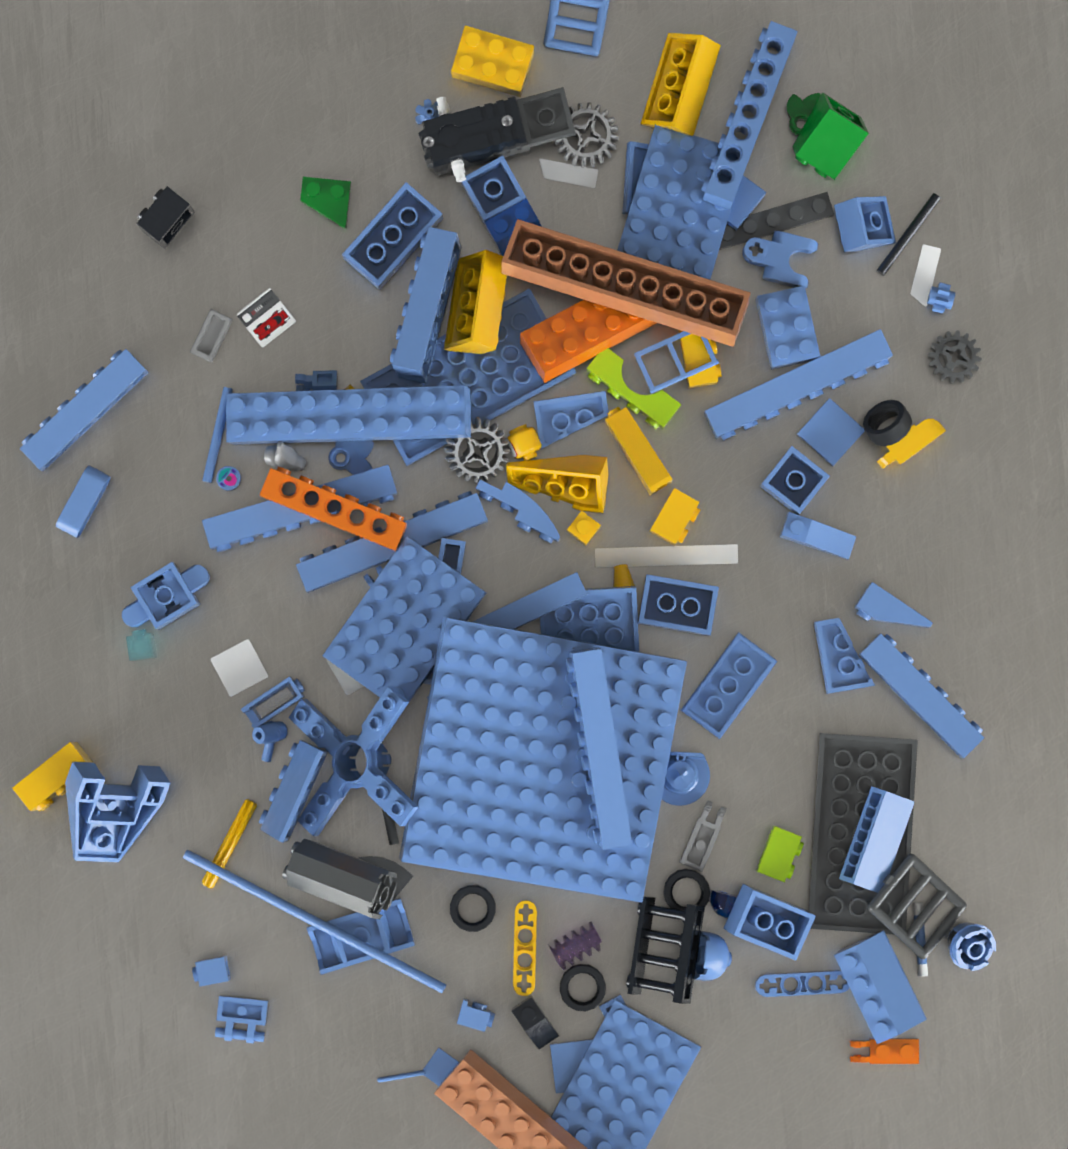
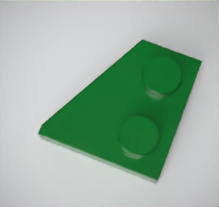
(327, 197)

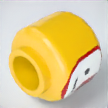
(524, 442)

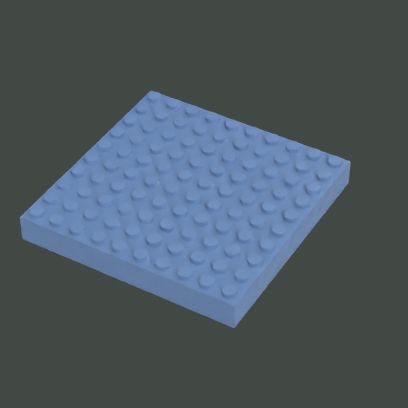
(505, 767)

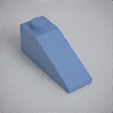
(817, 535)
(884, 607)

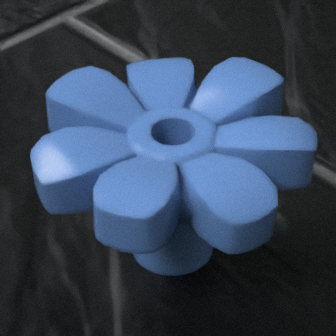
(423, 111)

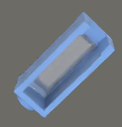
(274, 701)

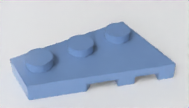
(634, 161)
(568, 414)
(838, 658)

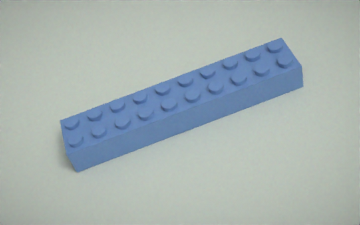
(348, 415)

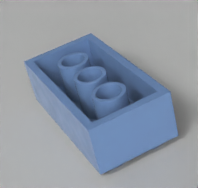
(392, 236)

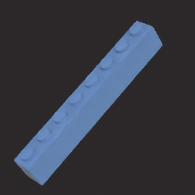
(798, 384)
(269, 516)
(363, 554)
(600, 748)

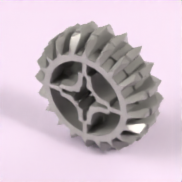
(606, 144)
(486, 443)

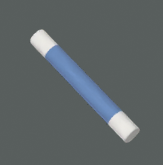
(920, 938)

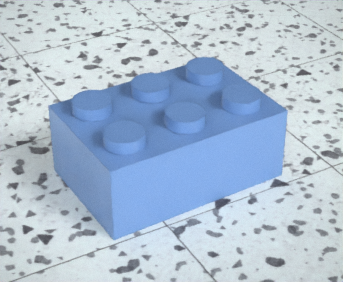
(787, 327)
(678, 605)
(769, 922)

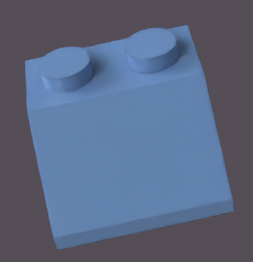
(864, 223)

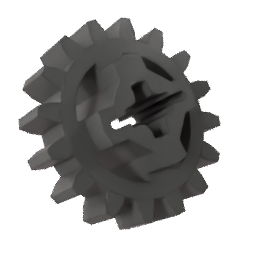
(964, 362)

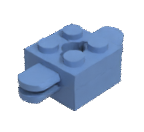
(165, 595)

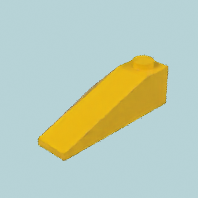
(573, 479)

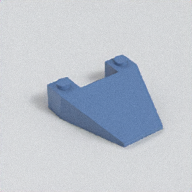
(108, 816)

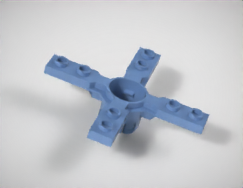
(340, 747)

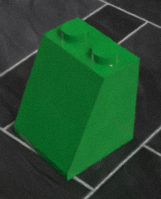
(829, 137)

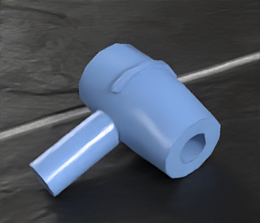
(268, 735)

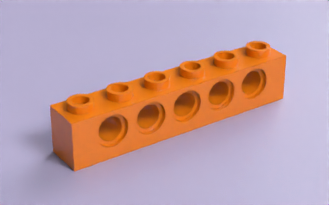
(279, 478)

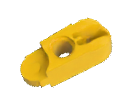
(913, 442)

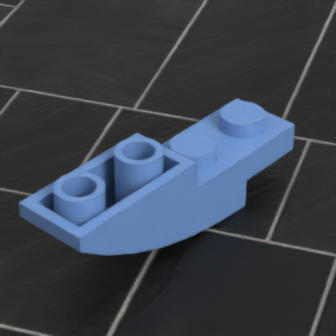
(529, 513)

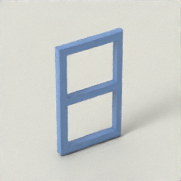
(683, 375)

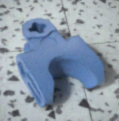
(776, 255)

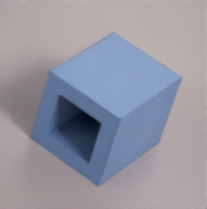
(211, 971)

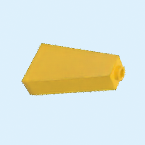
(638, 450)

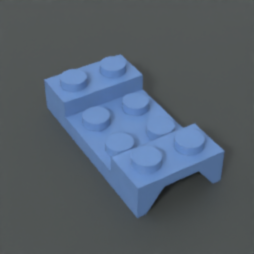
(387, 934)

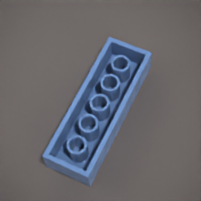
(426, 304)

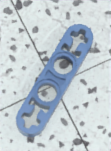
(802, 980)

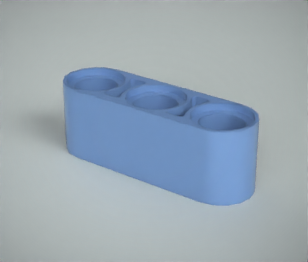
(83, 501)

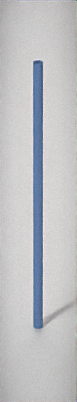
(314, 921)

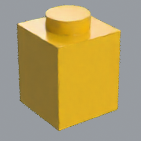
(583, 528)

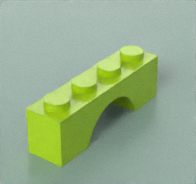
(657, 407)

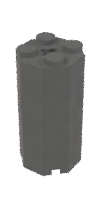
(340, 878)

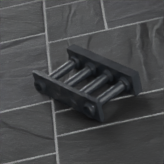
(686, 962)

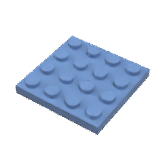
(602, 617)

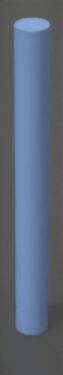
(216, 437)

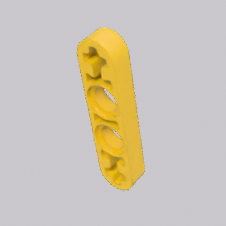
(521, 947)

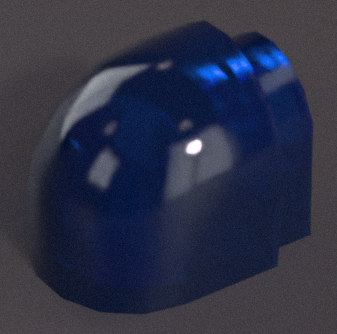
(722, 902)

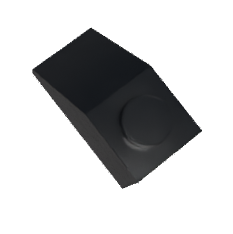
(534, 1022)

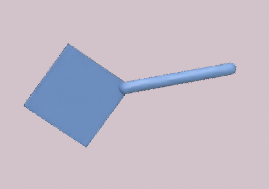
(436, 1069)

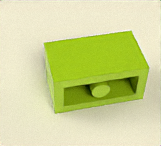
(779, 854)

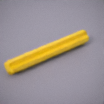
(230, 840)

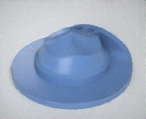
(685, 778)

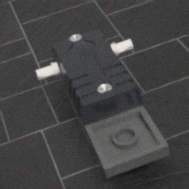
(493, 130)

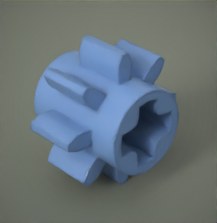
(941, 297)

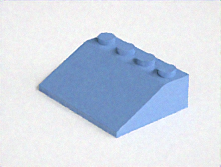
(293, 791)

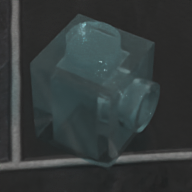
(141, 646)

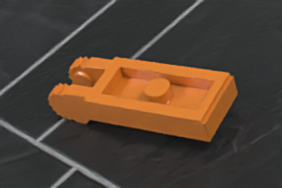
(888, 1052)

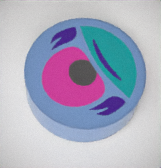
(228, 478)

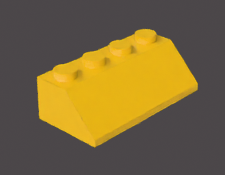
(681, 82)
(476, 304)

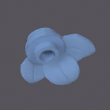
(355, 455)

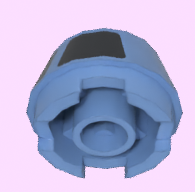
(971, 945)

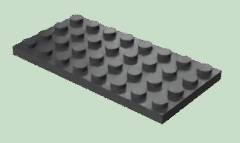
(844, 777)

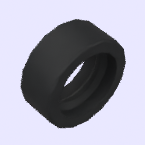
(892, 433)
(686, 873)
(491, 908)
(582, 1006)

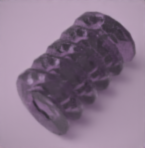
(576, 946)

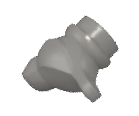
(284, 457)

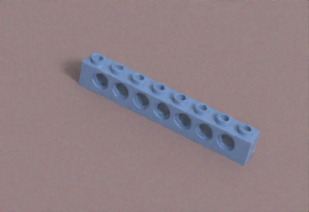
(782, 40)

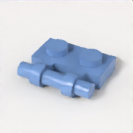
(241, 1011)

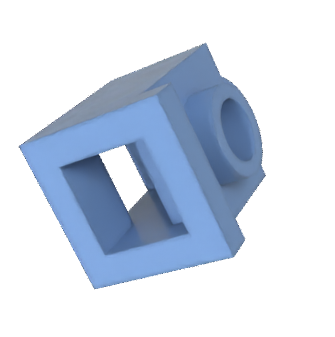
(475, 1016)

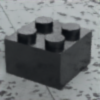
(165, 216)

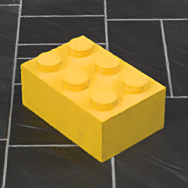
(492, 61)
(49, 778)

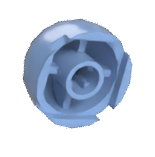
(712, 957)

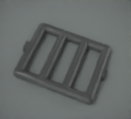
(944, 891)

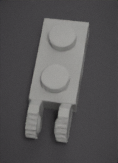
(702, 839)

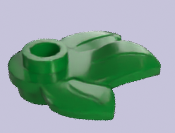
(800, 110)

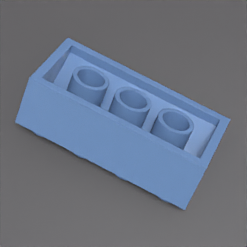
(880, 987)

